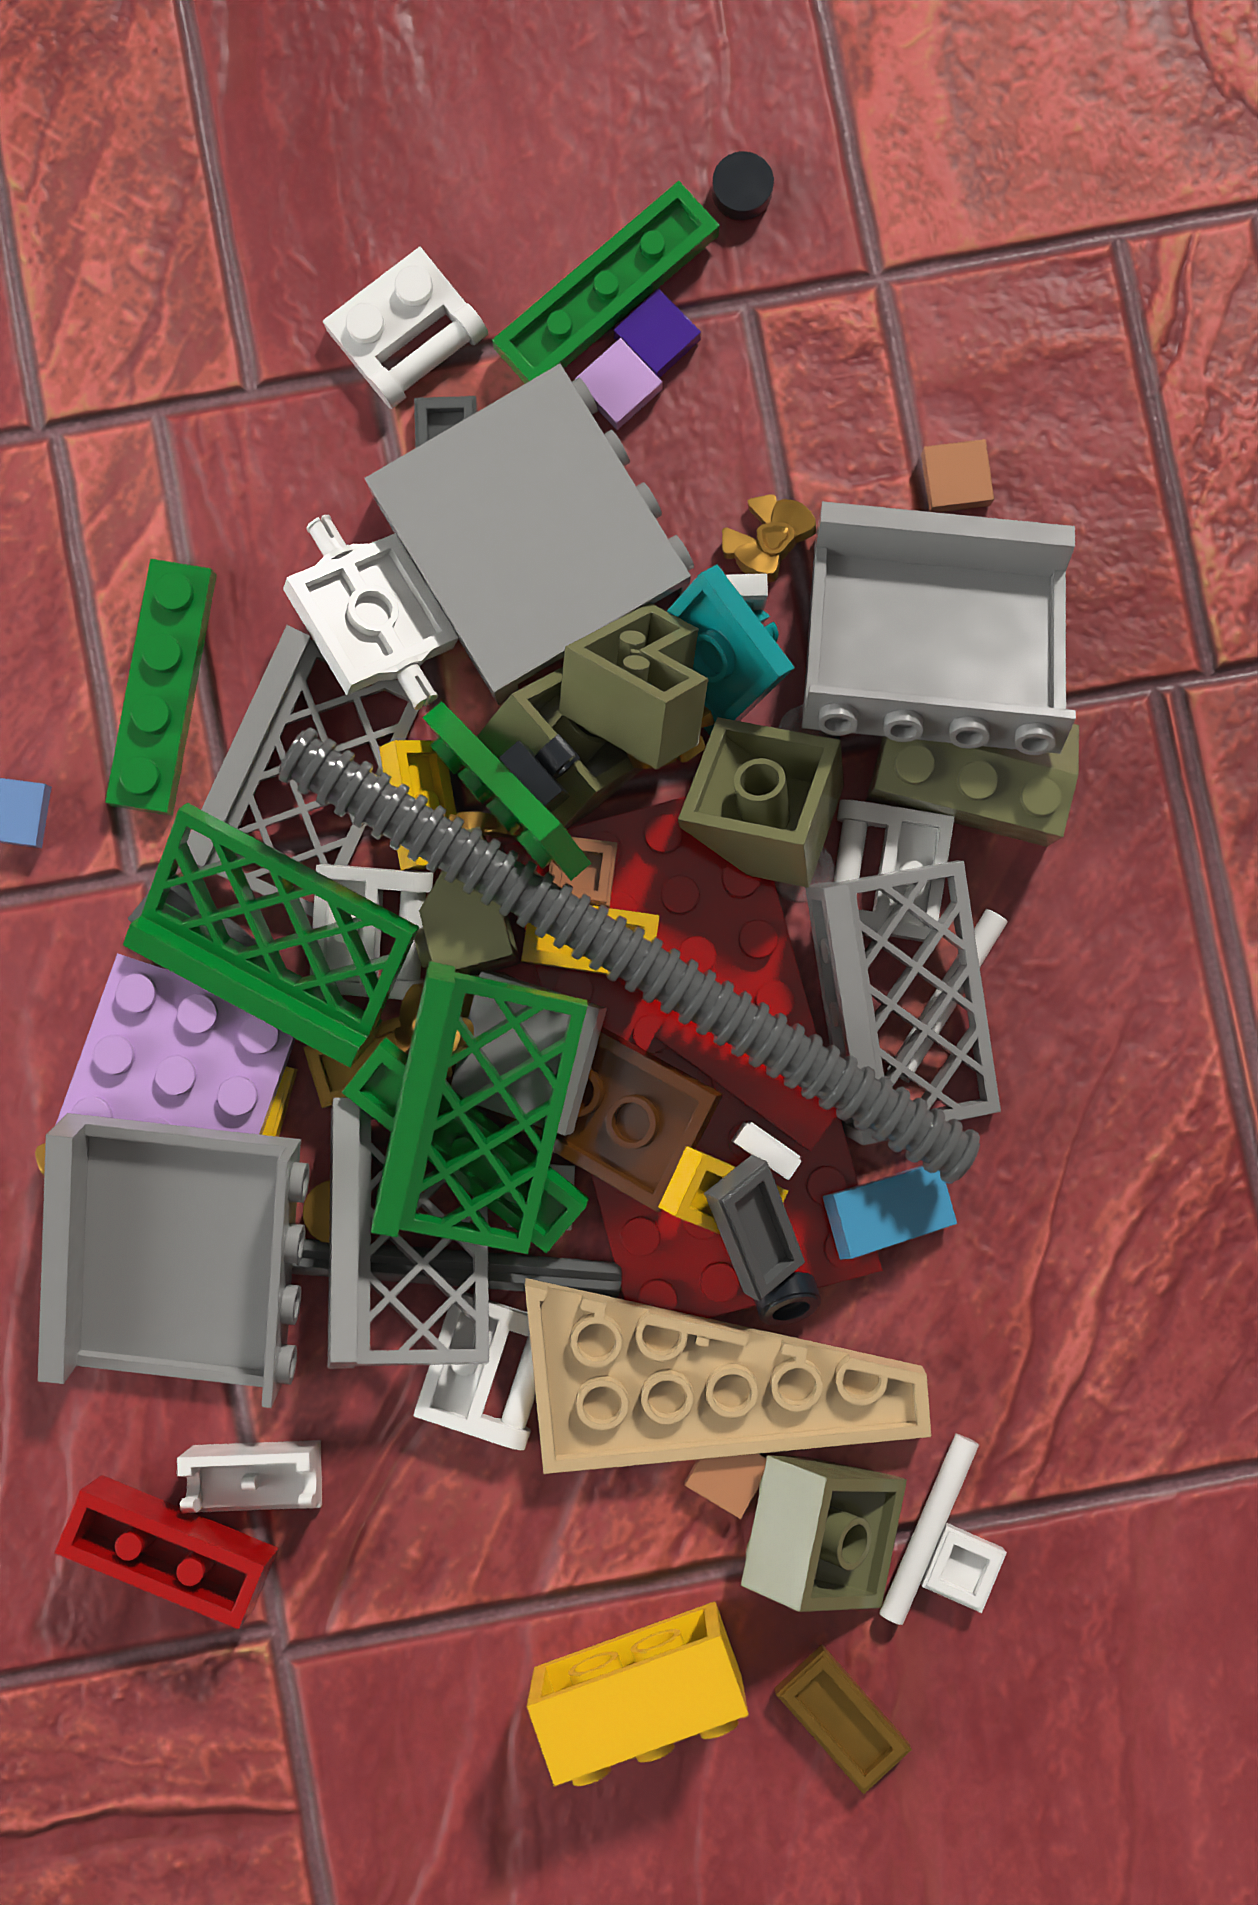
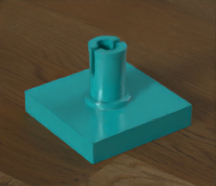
(731, 646)

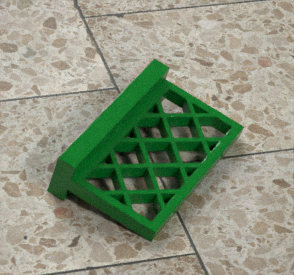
(256, 975)
(421, 1097)

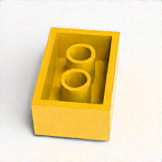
(636, 1696)

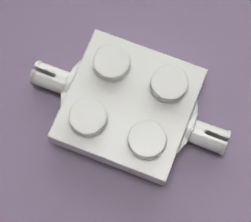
(370, 613)

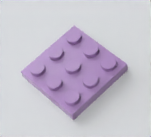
(176, 1055)

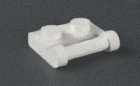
(394, 313)
(909, 842)
(370, 884)
(458, 1393)

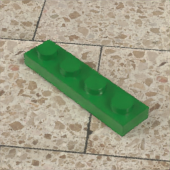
(607, 284)
(161, 687)
(512, 802)
(377, 1092)

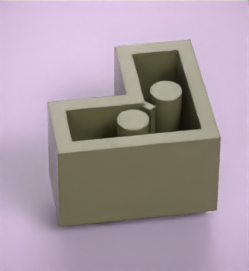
(637, 685)

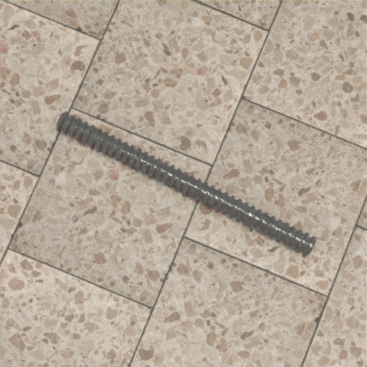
(631, 957)

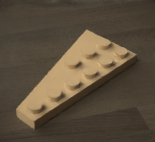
(671, 1386)

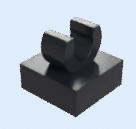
(541, 770)

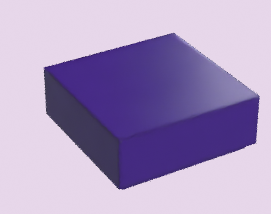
(658, 333)

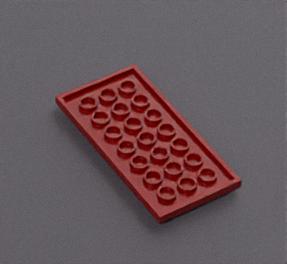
(740, 933)

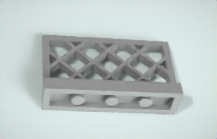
(260, 736)
(849, 995)
(350, 1260)

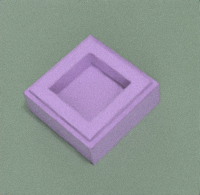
(620, 383)

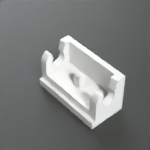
(251, 1476)

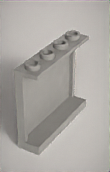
(529, 528)
(939, 628)
(170, 1252)

